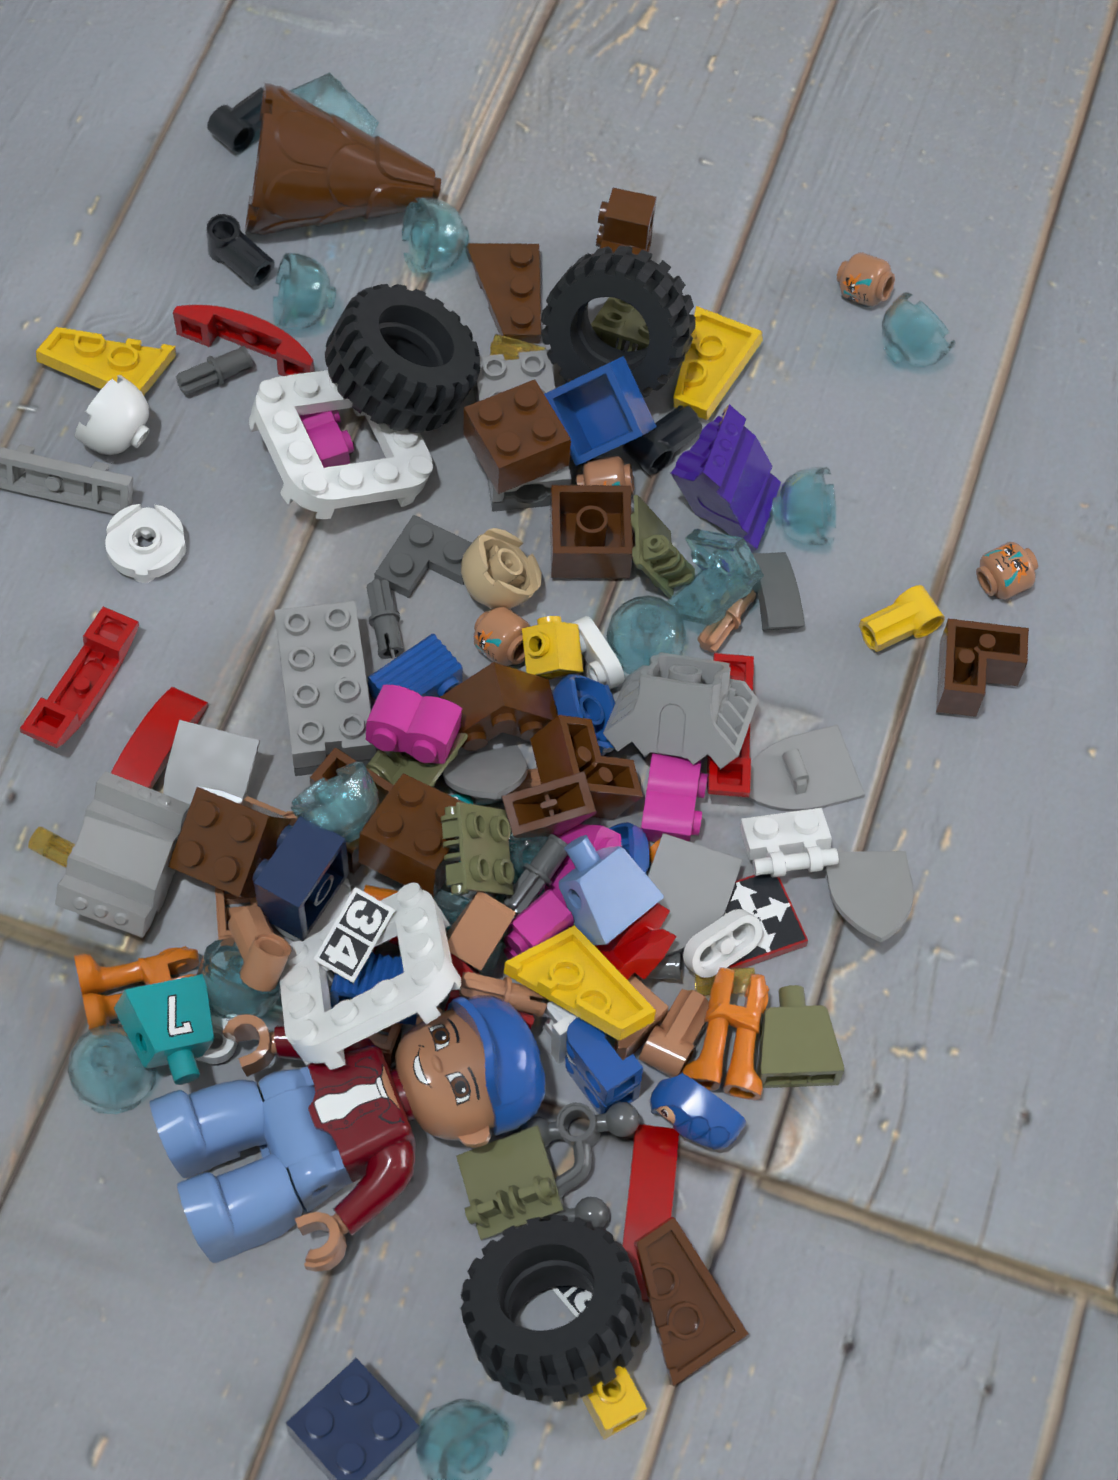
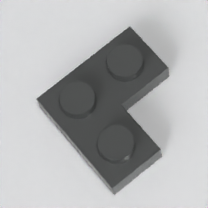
(419, 549)

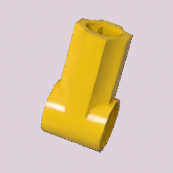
(909, 615)

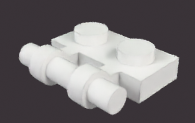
(788, 842)

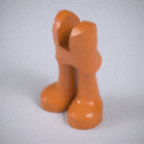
(151, 970)
(708, 1068)

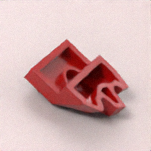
(640, 944)

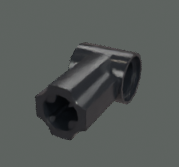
(238, 124)
(237, 250)
(658, 446)

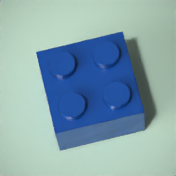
(601, 410)

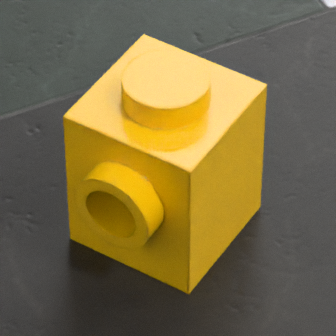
(552, 648)
(615, 1404)

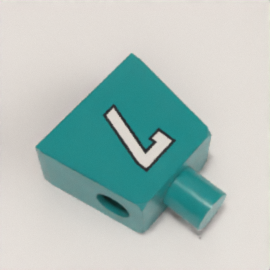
(168, 1024)

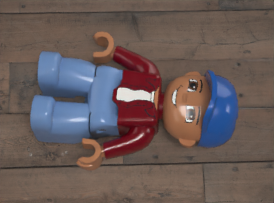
(332, 1127)

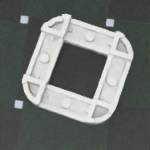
(304, 477)
(428, 976)

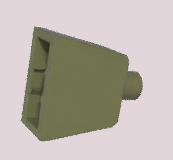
(798, 1044)

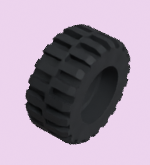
(638, 283)
(402, 358)
(564, 1357)

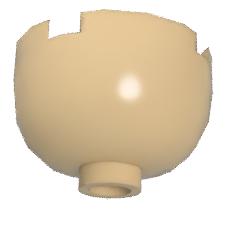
(499, 571)

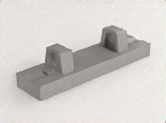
(64, 481)

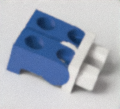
(592, 1060)

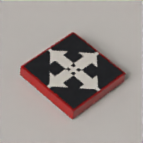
(768, 902)

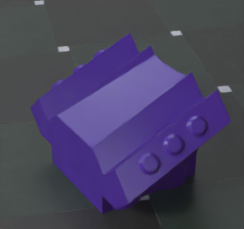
(729, 478)

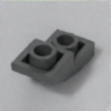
(778, 593)

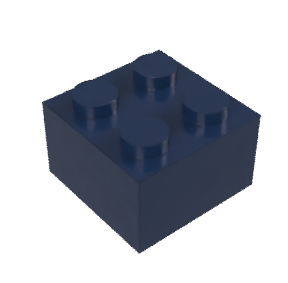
(301, 877)
(353, 1427)

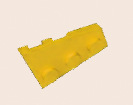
(99, 360)
(713, 361)
(582, 982)

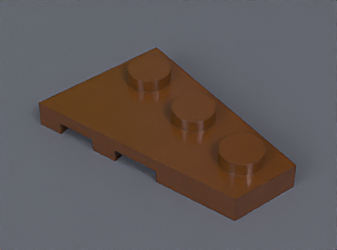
(511, 285)
(685, 1302)

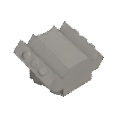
(683, 710)
(123, 855)

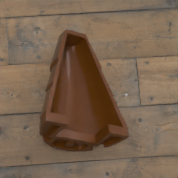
(326, 169)

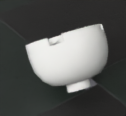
(115, 418)

